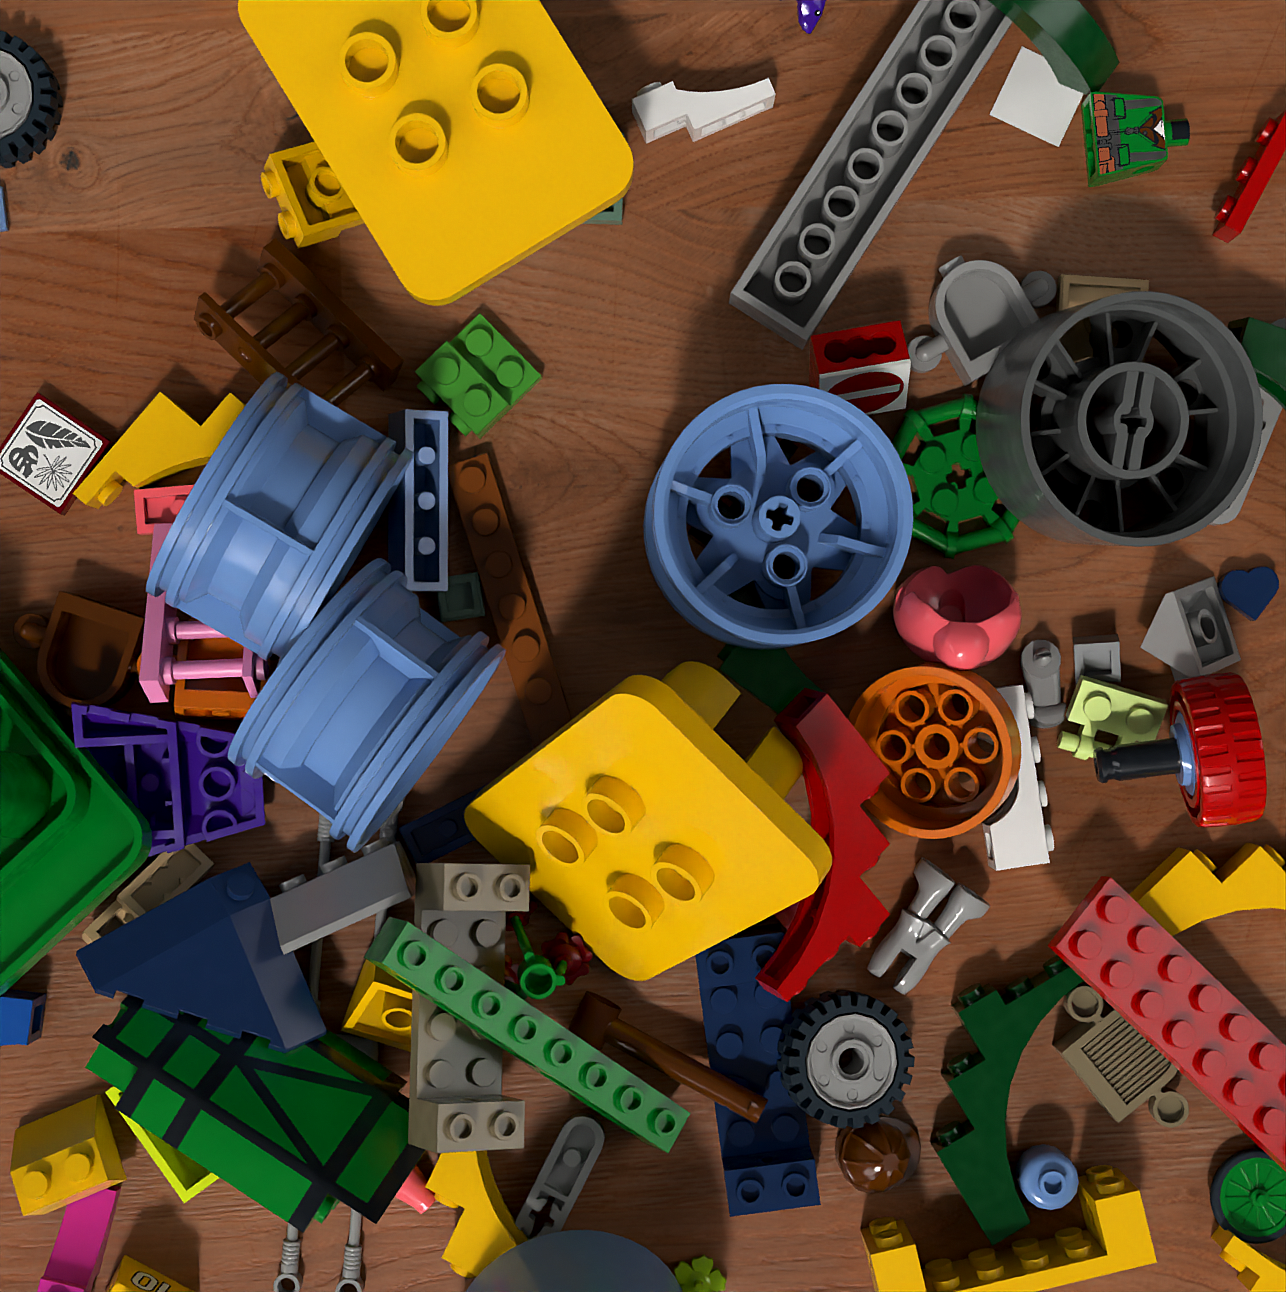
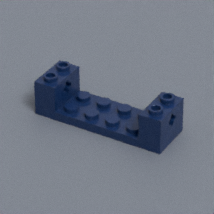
(770, 1161)

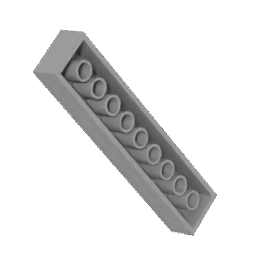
(868, 165)

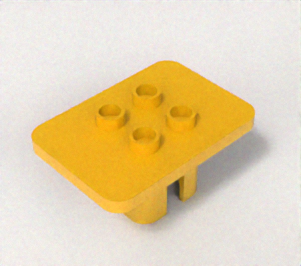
(447, 127)
(653, 824)

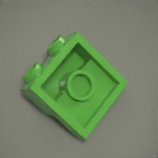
(477, 377)

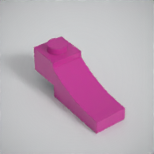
(81, 1243)

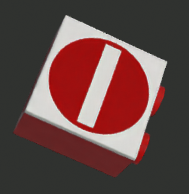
(863, 366)

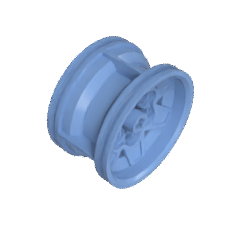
(277, 518)
(363, 703)

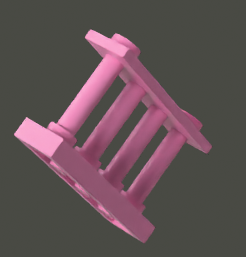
(164, 630)

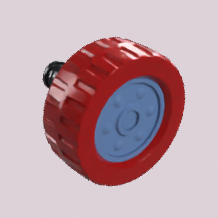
(1210, 749)

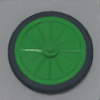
(1250, 1196)

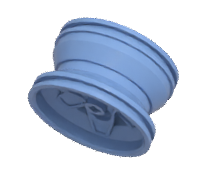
(742, 550)

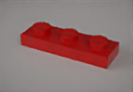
(1253, 179)

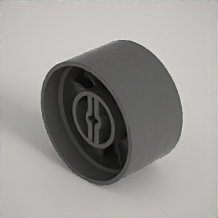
(1121, 421)

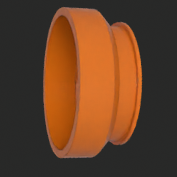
(948, 806)

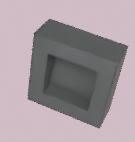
(1097, 657)

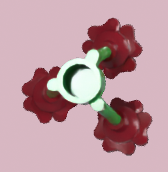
(538, 975)

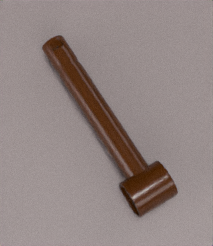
(598, 1023)

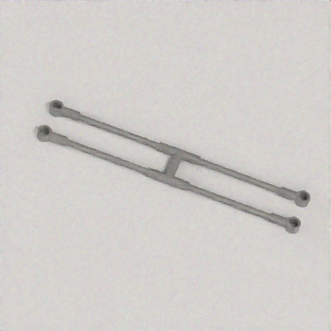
(353, 1249)

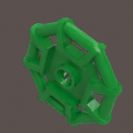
(945, 498)

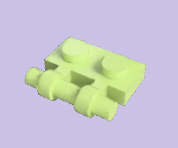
(1112, 710)

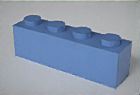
(421, 500)

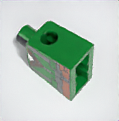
(1127, 135)

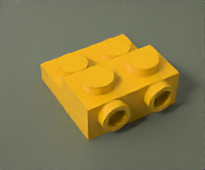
(308, 195)

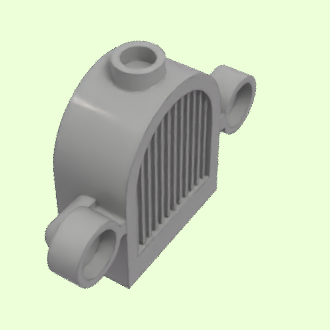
(977, 315)

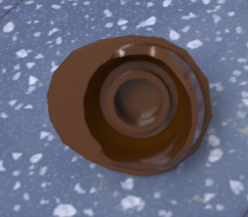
(878, 1154)

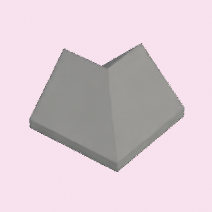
(1192, 631)

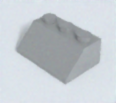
(342, 894)

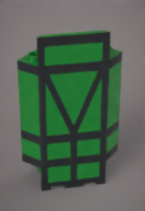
(271, 1123)

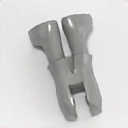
(918, 935)

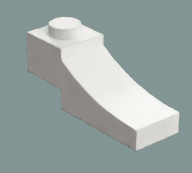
(666, 109)

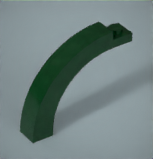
(1067, 40)

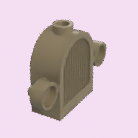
(1118, 1061)

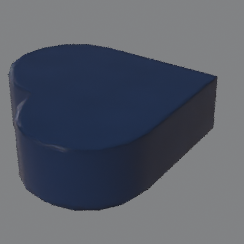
(1249, 590)

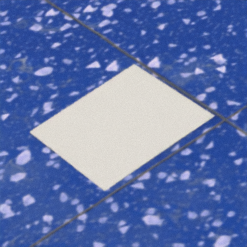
(1035, 99)

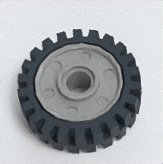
(26, 101)
(877, 1063)

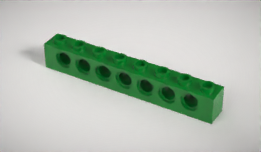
(526, 1033)

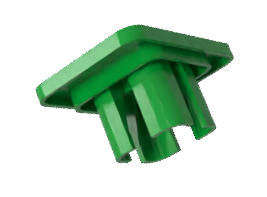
(62, 828)

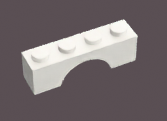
(1017, 831)

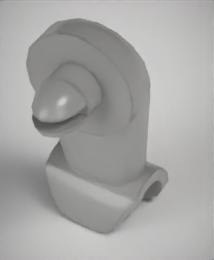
(1041, 672)

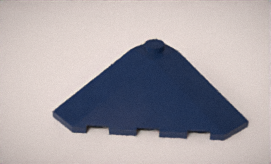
(211, 958)

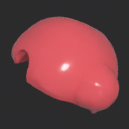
(957, 616)

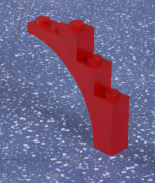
(838, 777)

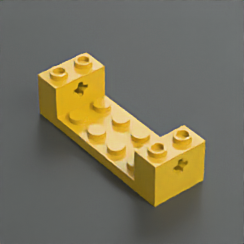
(1113, 1242)

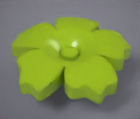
(699, 1276)

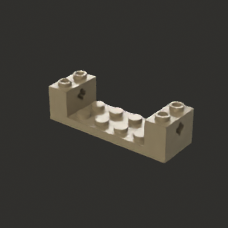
(453, 1069)

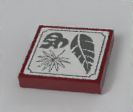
(51, 453)

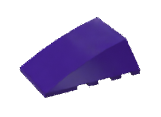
(172, 774)

